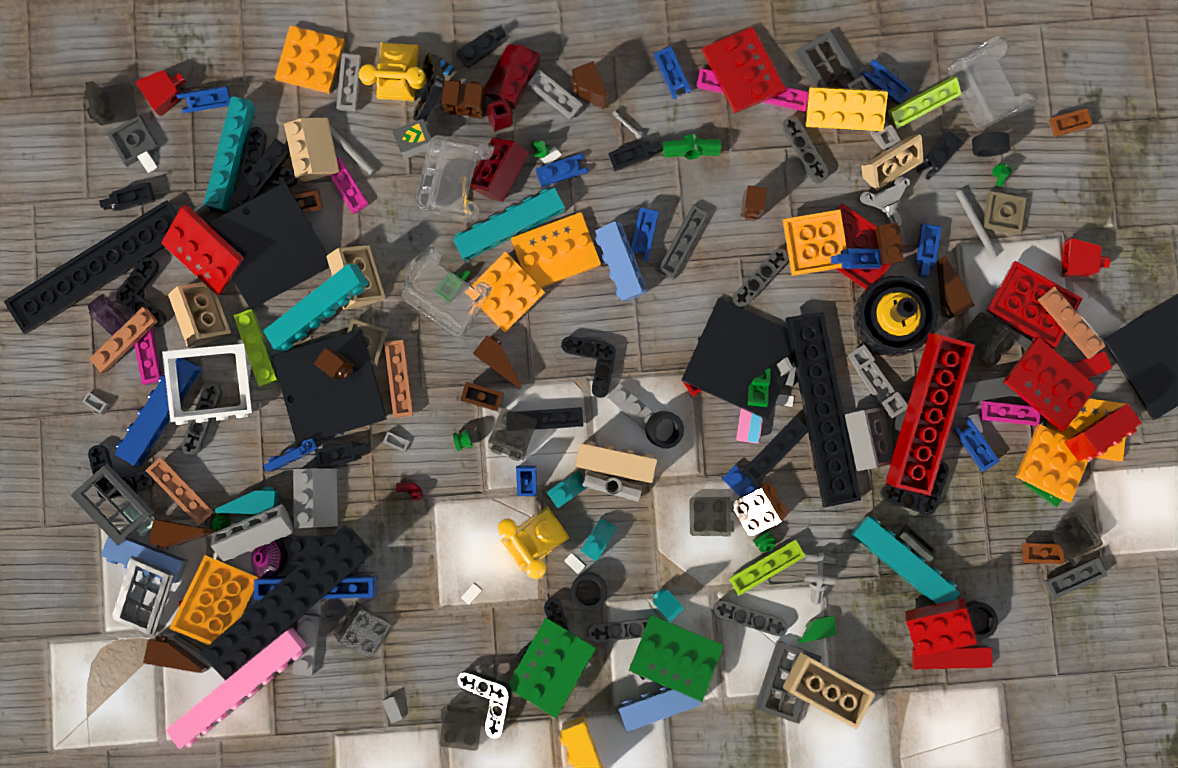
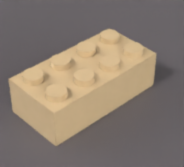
(616, 463)
(828, 690)

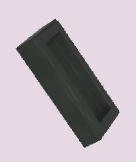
(917, 543)

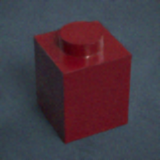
(499, 115)

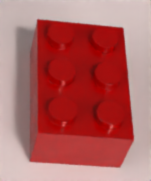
(1103, 433)
(940, 627)

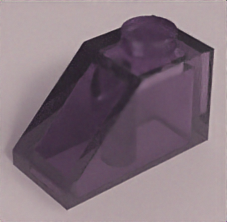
(106, 314)

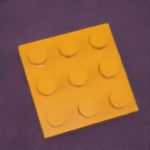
(310, 59)
(813, 240)
(511, 291)
(1051, 464)

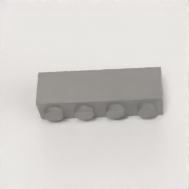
(252, 533)

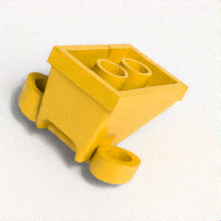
(396, 72)
(532, 540)

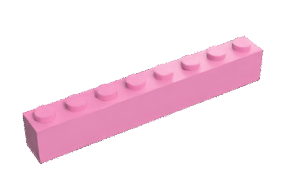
(235, 688)

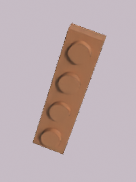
(1071, 322)
(123, 340)
(398, 378)
(180, 491)

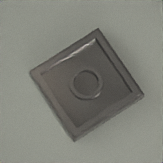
(132, 140)

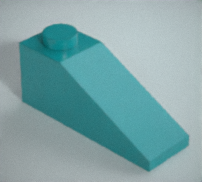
(252, 503)

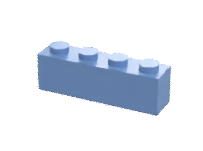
(621, 261)
(130, 547)
(654, 707)

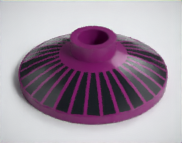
(266, 560)

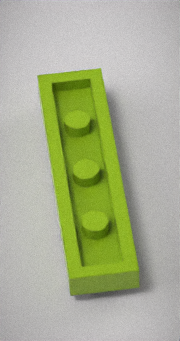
(924, 102)
(255, 347)
(766, 567)

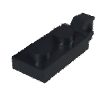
(481, 46)
(633, 154)
(129, 197)
(340, 454)

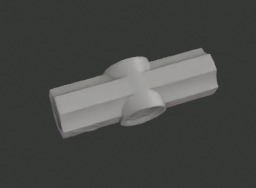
(624, 488)

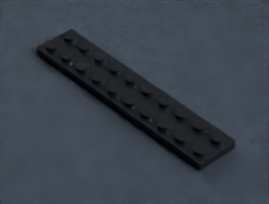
(91, 269)
(823, 409)
(286, 602)

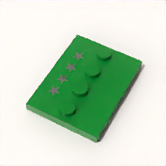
(676, 658)
(551, 667)

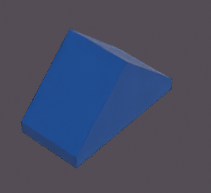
(526, 480)

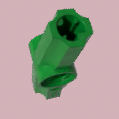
(691, 147)

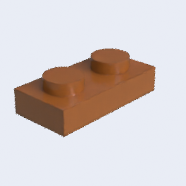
(1070, 122)
(1042, 553)

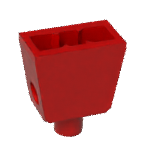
(161, 90)
(1082, 259)

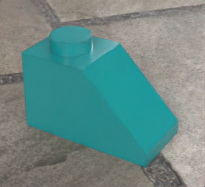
(567, 489)
(598, 539)
(667, 604)

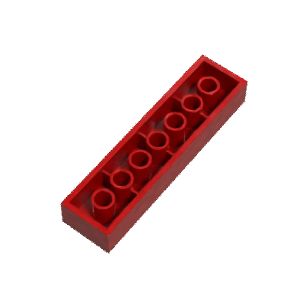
(929, 414)

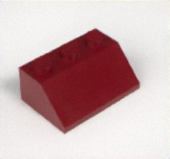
(512, 74)
(499, 172)

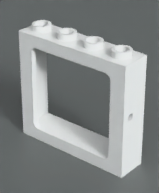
(182, 417)

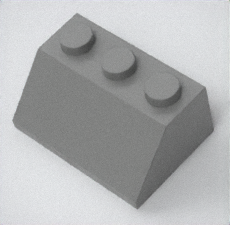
(870, 438)
(315, 498)

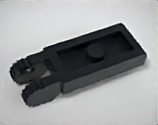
(940, 153)

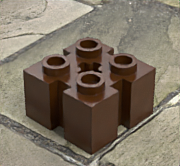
(463, 98)

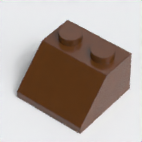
(588, 85)

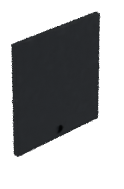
(275, 245)
(734, 352)
(1149, 357)
(328, 405)

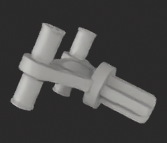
(887, 199)
(818, 582)

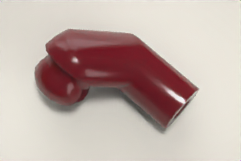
(410, 487)

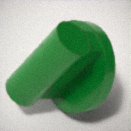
(541, 149)
(1001, 171)
(219, 522)
(765, 541)

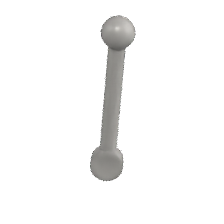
(639, 135)

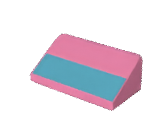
(749, 427)

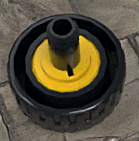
(895, 316)

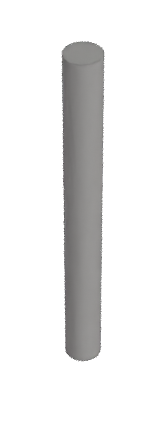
(351, 151)
(976, 223)

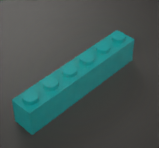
(229, 155)
(509, 224)
(316, 307)
(903, 561)

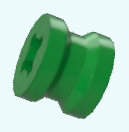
(462, 440)

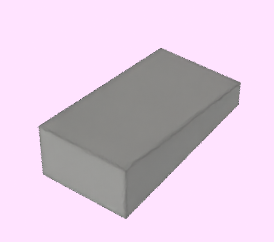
(784, 366)
(790, 381)
(96, 403)
(396, 441)
(392, 709)

